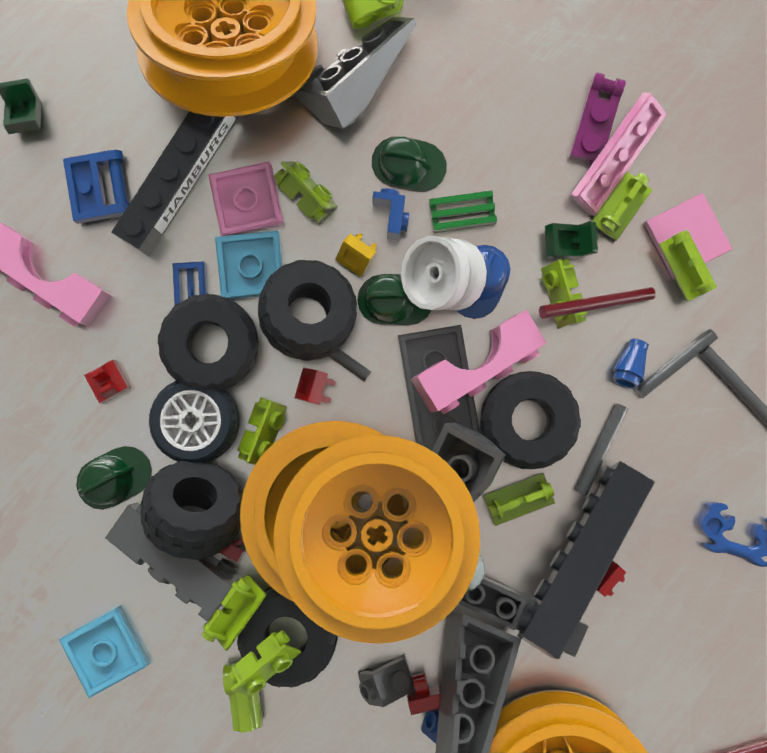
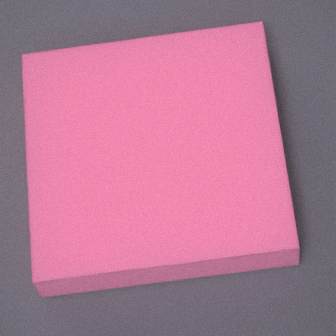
(246, 199)
(699, 220)

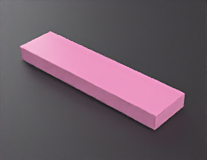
(619, 154)

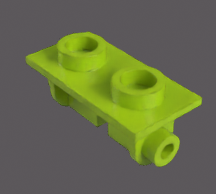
(297, 180)
(622, 204)
(687, 265)
(559, 279)
(268, 419)
(519, 499)
(238, 609)
(251, 674)

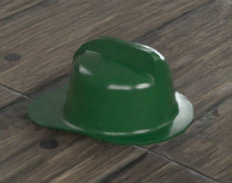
(409, 163)
(386, 303)
(113, 477)

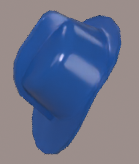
(496, 279)

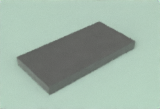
(419, 353)

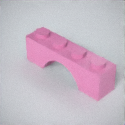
(74, 295)
(511, 341)

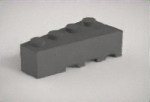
(196, 580)
(473, 683)

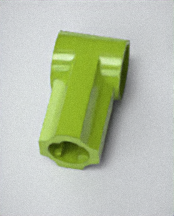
(244, 709)

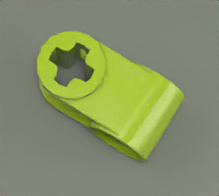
(366, 12)

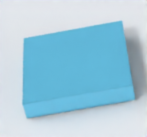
(247, 263)
(104, 651)

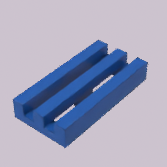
(177, 279)

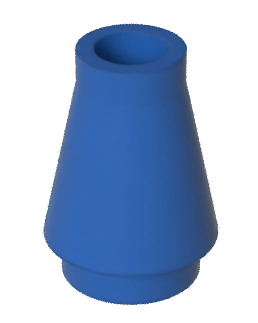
(631, 365)

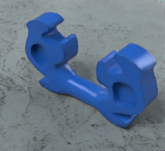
(713, 526)

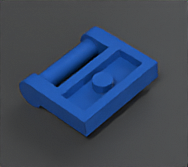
(87, 188)

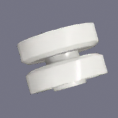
(443, 273)

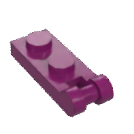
(596, 119)

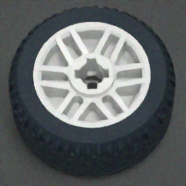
(189, 442)

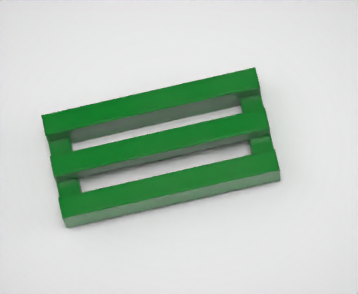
(461, 199)

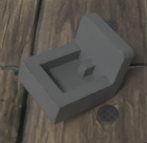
(386, 683)

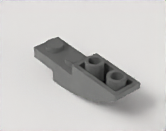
(506, 607)

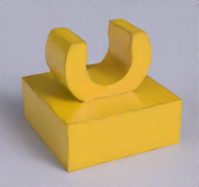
(356, 254)

